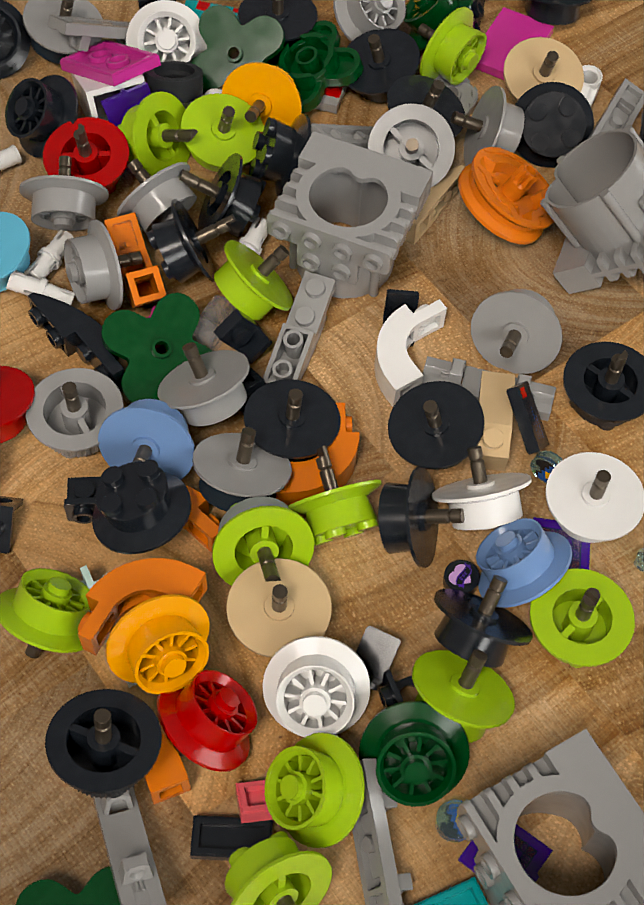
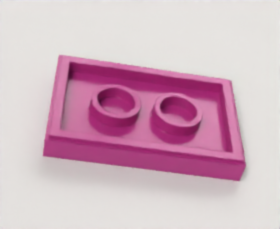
(505, 33)
(110, 62)

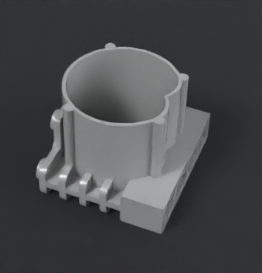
(354, 188)
(599, 209)
(570, 783)

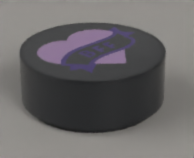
(461, 576)

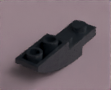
(74, 333)

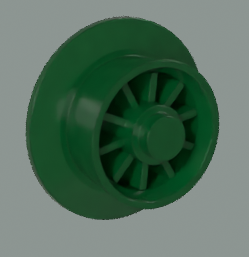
(431, 13)
(415, 752)

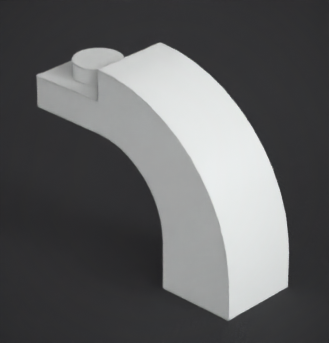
(392, 365)

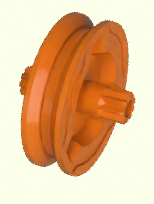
(502, 206)

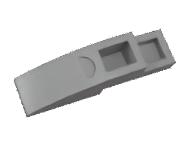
(302, 330)

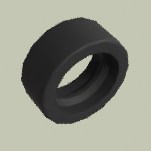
(177, 78)

